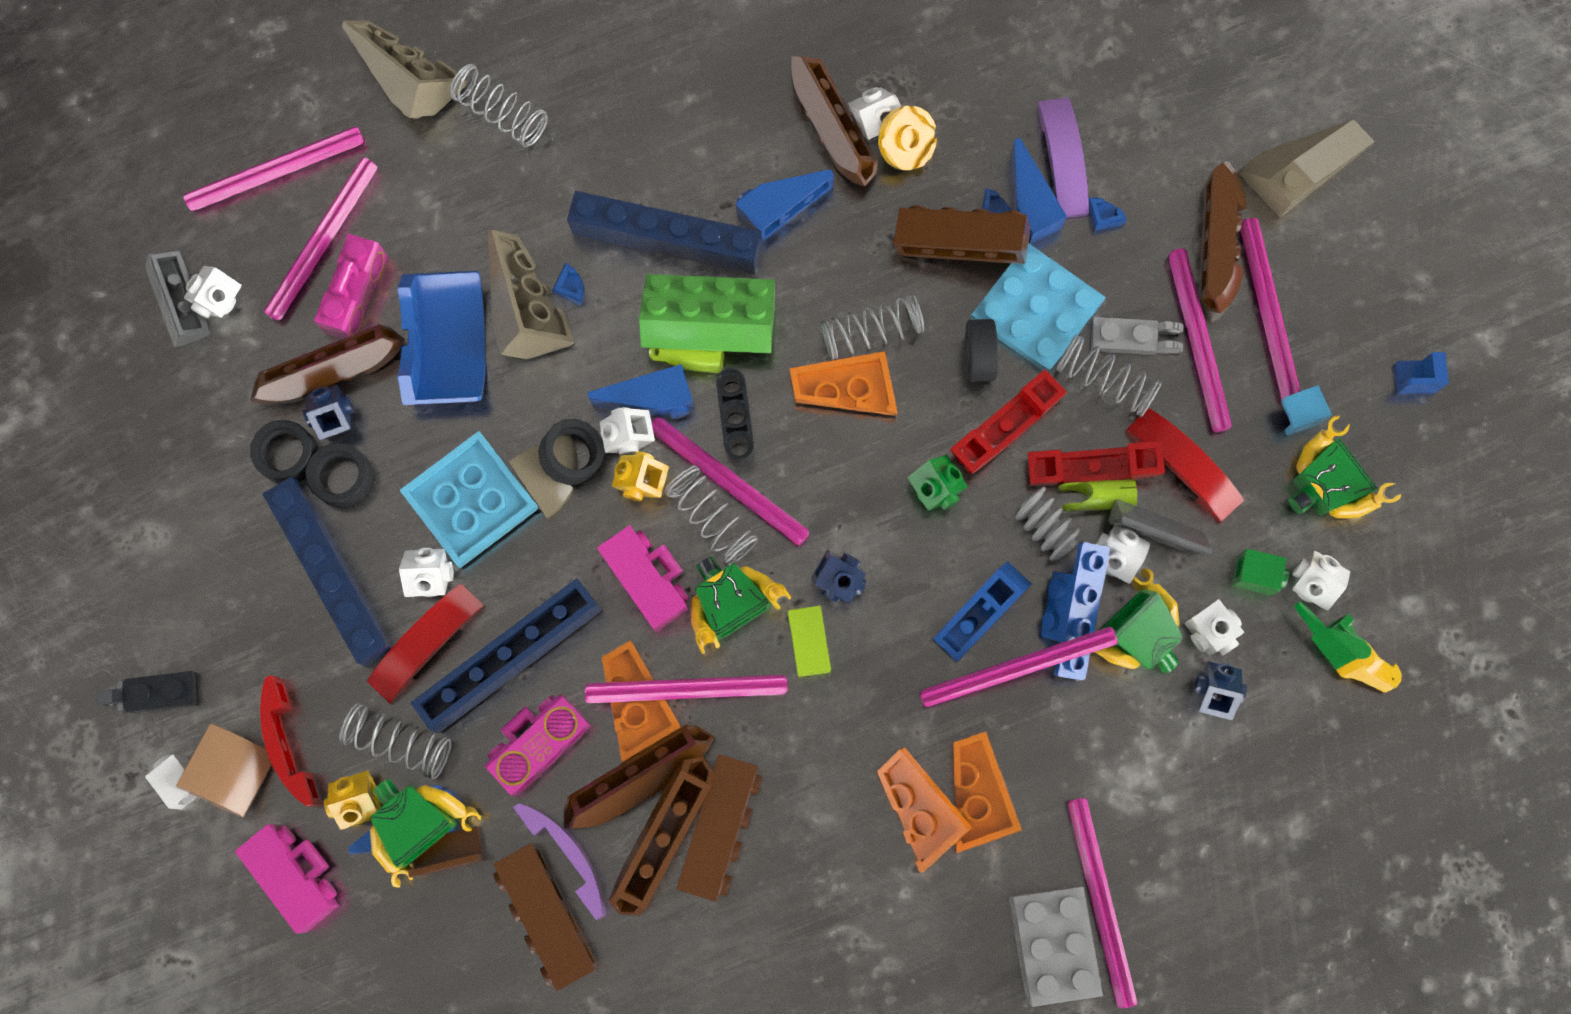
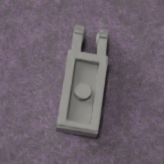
(1134, 336)

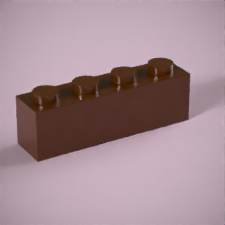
(962, 234)
(718, 828)
(545, 916)

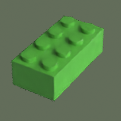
(707, 313)

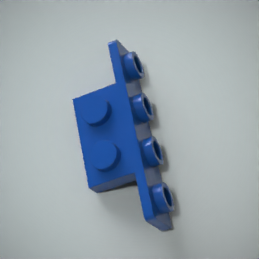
(1075, 604)

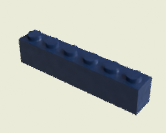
(665, 232)
(329, 572)
(505, 656)

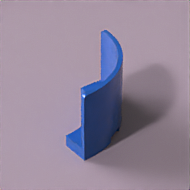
(444, 337)

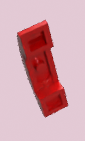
(1008, 422)
(1129, 462)
(1189, 463)
(423, 641)
(273, 703)

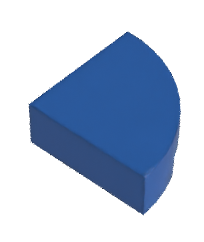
(993, 202)
(1105, 214)
(570, 285)

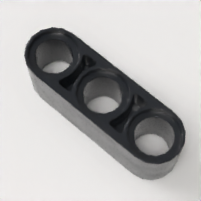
(735, 402)

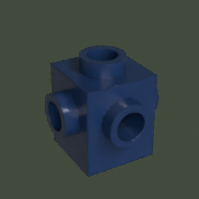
(328, 411)
(831, 569)
(1220, 690)

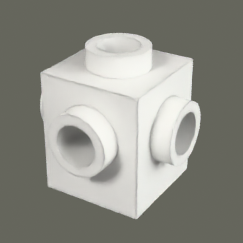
(872, 109)
(211, 292)
(626, 431)
(1125, 553)
(425, 572)
(1320, 580)
(1215, 629)

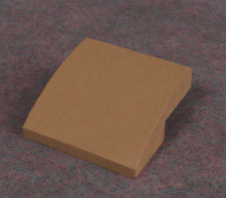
(226, 770)

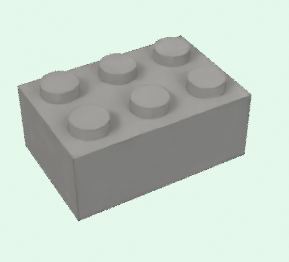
(1055, 946)

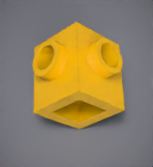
(640, 476)
(352, 800)

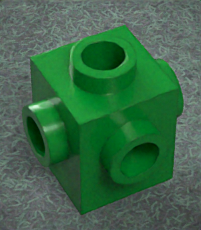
(938, 483)

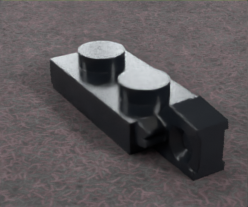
(152, 693)

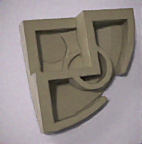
(545, 491)

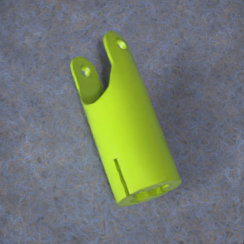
(690, 359)
(1101, 494)

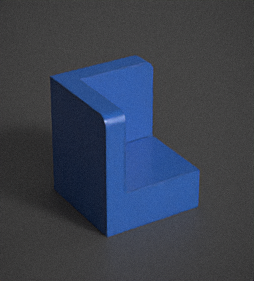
(1422, 375)

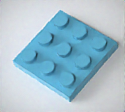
(1039, 308)
(469, 499)

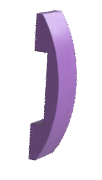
(1065, 155)
(591, 892)

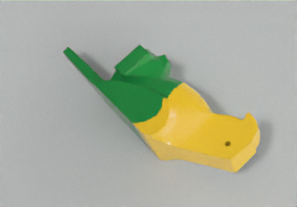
(1350, 652)

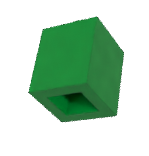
(1260, 572)

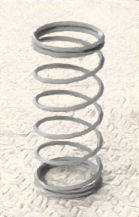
(541, 124)
(914, 313)
(1146, 400)
(732, 554)
(362, 715)

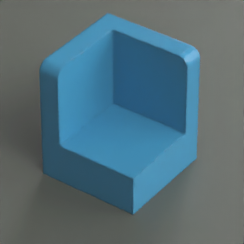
(1305, 409)

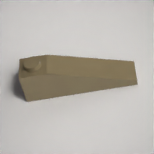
(402, 72)
(1299, 167)
(522, 311)

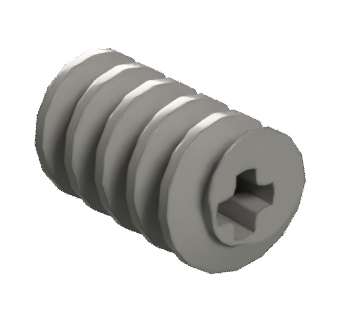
(1048, 525)

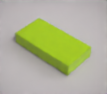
(809, 641)

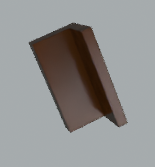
(450, 852)

